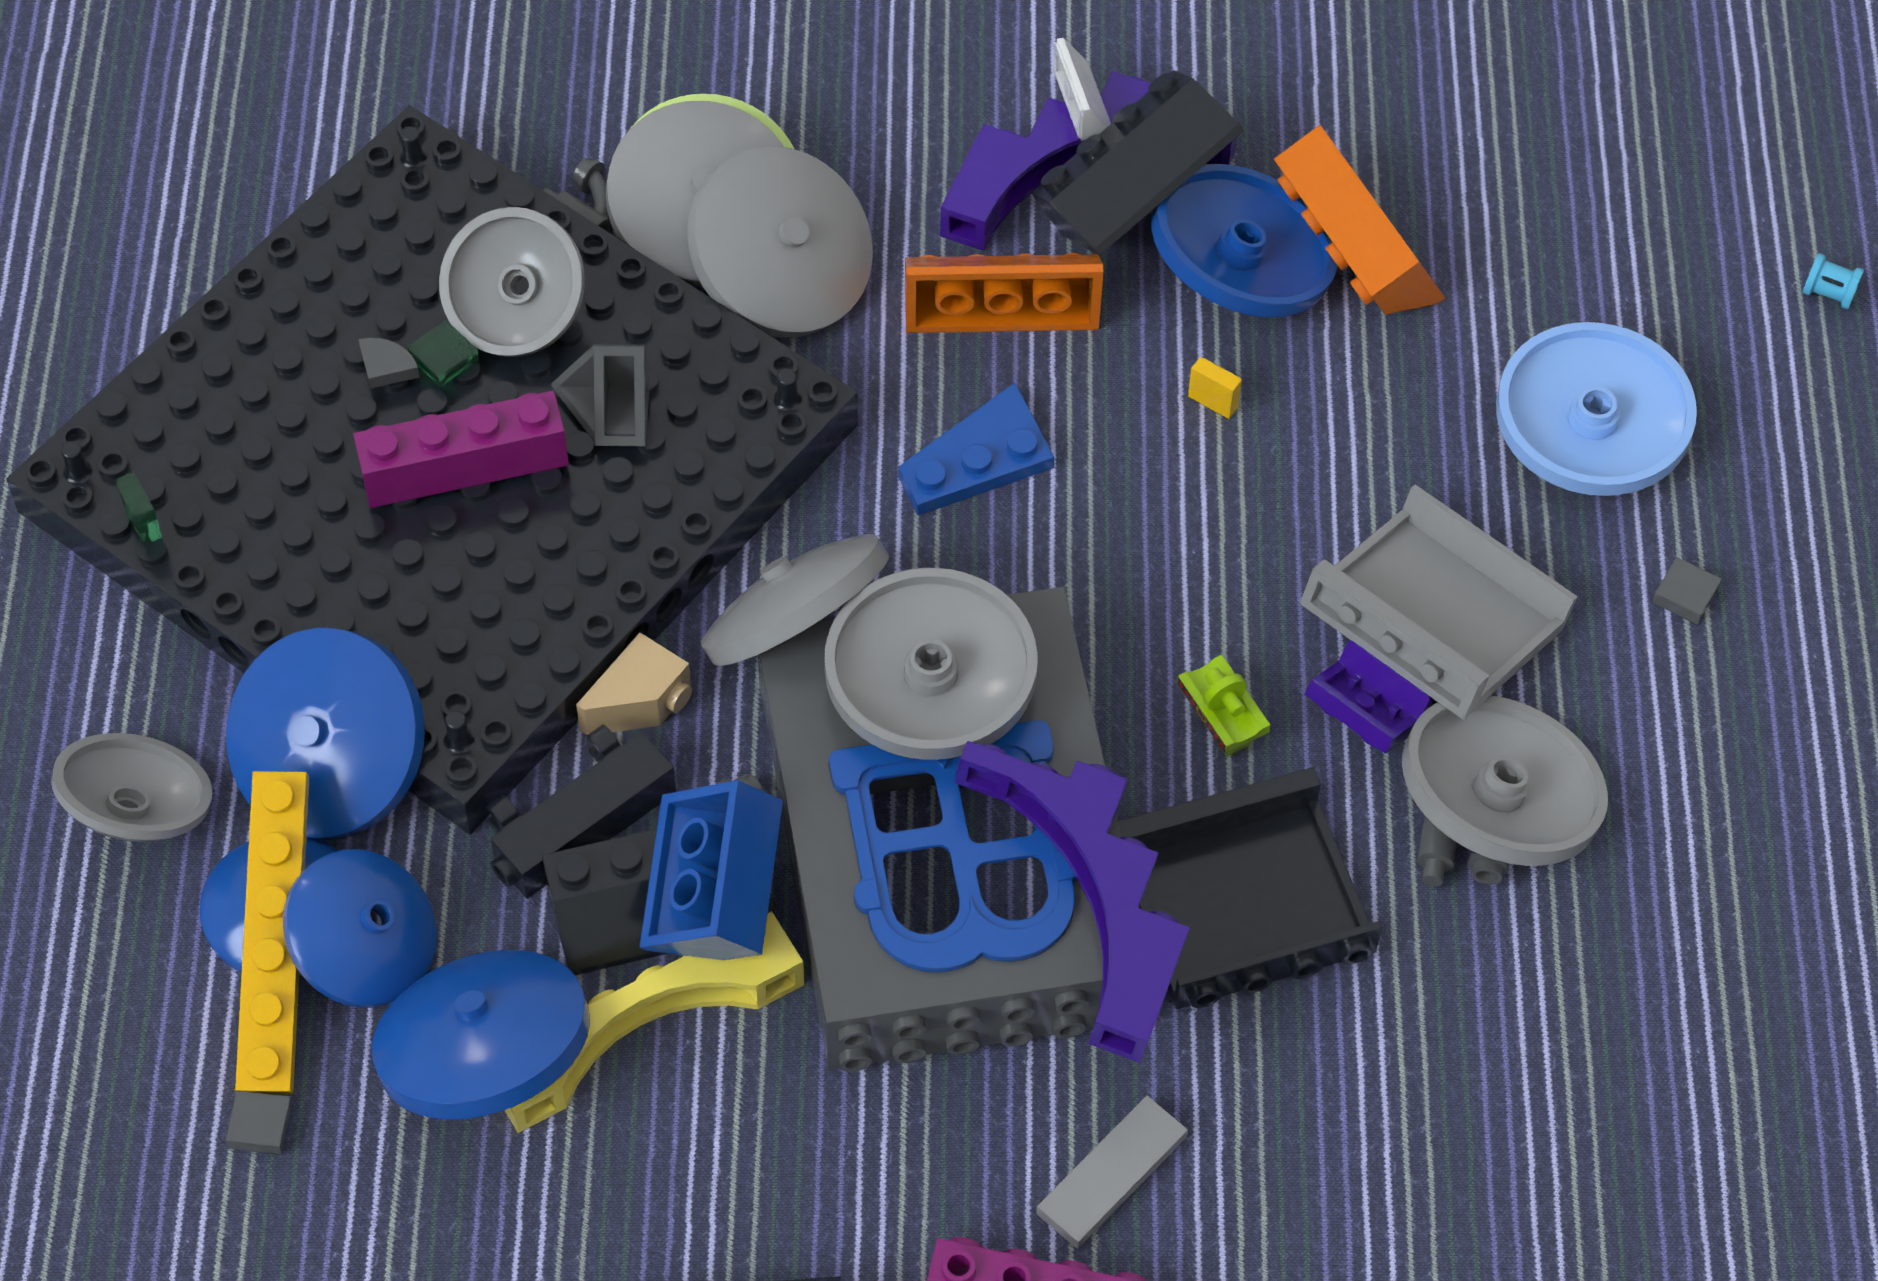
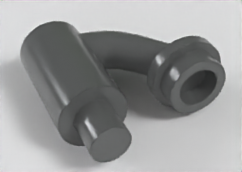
(589, 178)
(1438, 856)

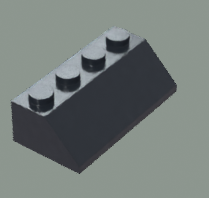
(1135, 162)
(601, 900)

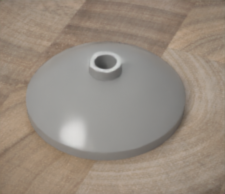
(482, 277)
(131, 787)

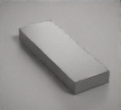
(1111, 1172)

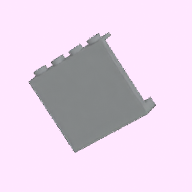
(1440, 603)

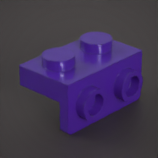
(1369, 698)

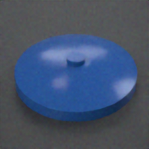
(1243, 242)
(332, 710)
(481, 1034)

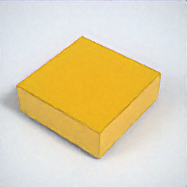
(1214, 387)

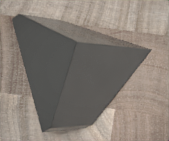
(609, 393)

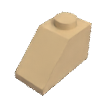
(636, 689)

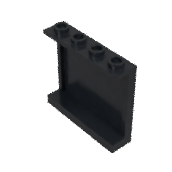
(1255, 886)

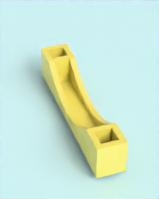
(669, 989)

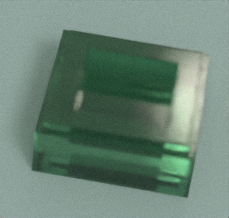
(443, 353)
(138, 508)

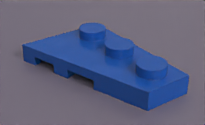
(977, 455)

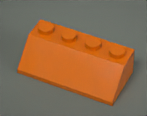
(1355, 224)
(1003, 293)

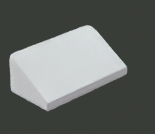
(1079, 91)

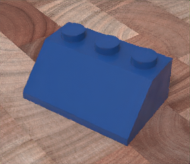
(712, 872)

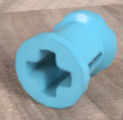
(1825, 268)

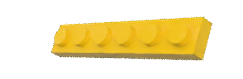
(268, 972)

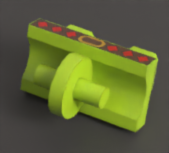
(1224, 705)

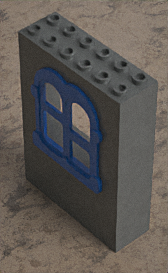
(984, 976)

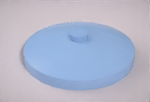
(1596, 408)

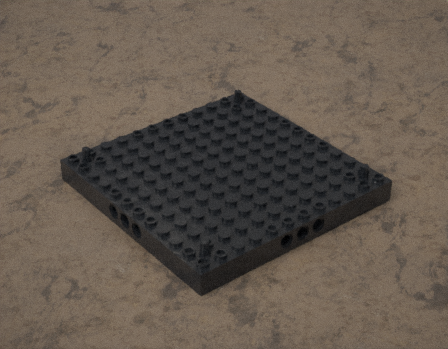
(486, 592)

